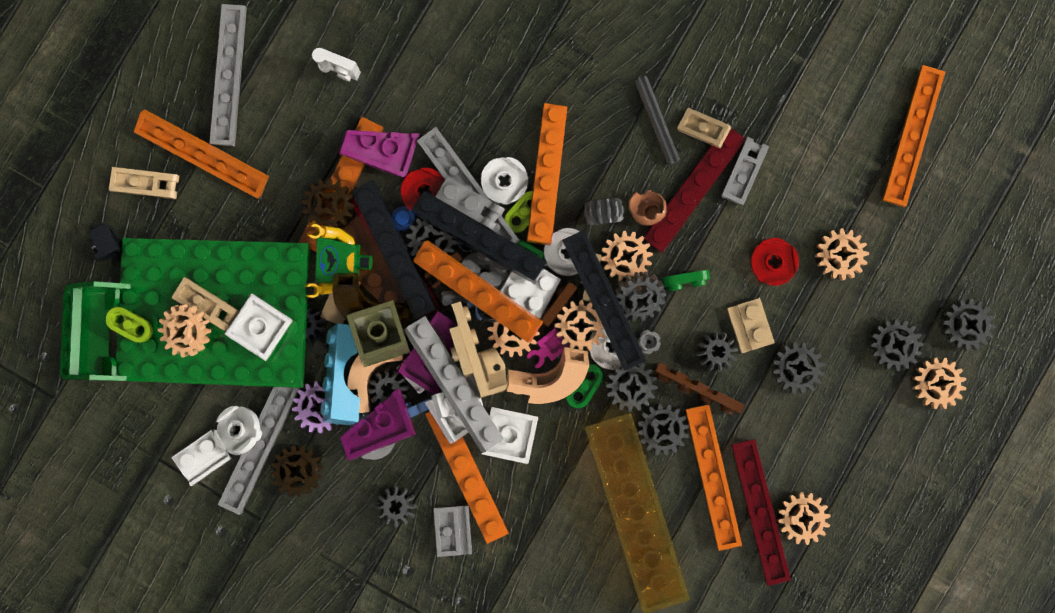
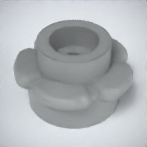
(647, 335)

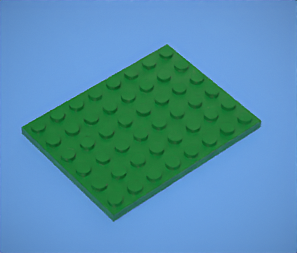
(231, 272)

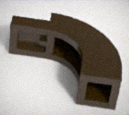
(350, 299)

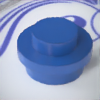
(403, 218)

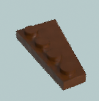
(379, 279)
(686, 385)

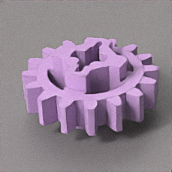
(304, 414)

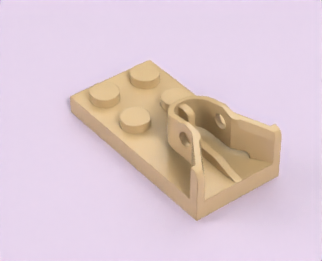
(482, 363)

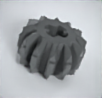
(603, 211)
(726, 350)
(385, 381)
(388, 504)

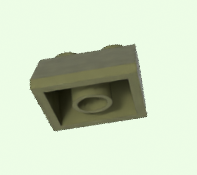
(378, 334)

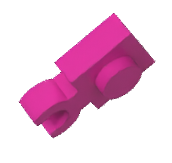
(550, 347)

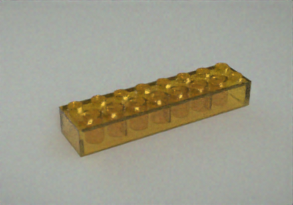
(636, 513)

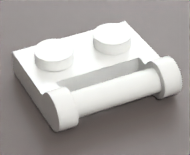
(328, 61)

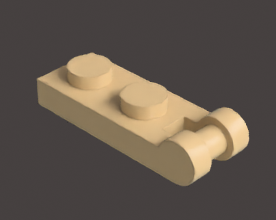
(143, 182)
(211, 305)

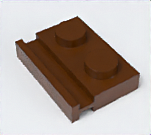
(563, 296)

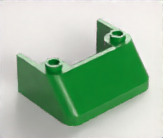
(86, 332)

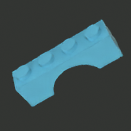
(340, 403)

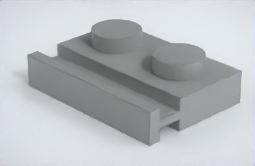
(452, 530)

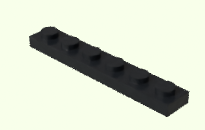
(479, 237)
(394, 249)
(604, 300)

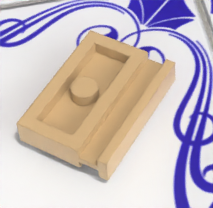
(750, 325)

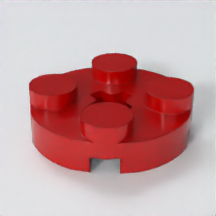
(420, 179)
(781, 250)

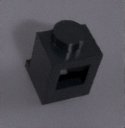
(104, 241)

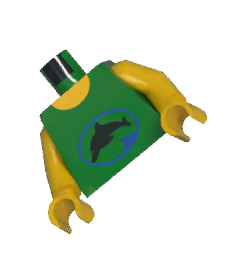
(335, 254)

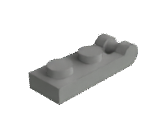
(744, 172)
(469, 202)

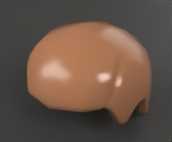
(647, 207)

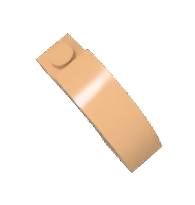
(360, 377)
(553, 384)

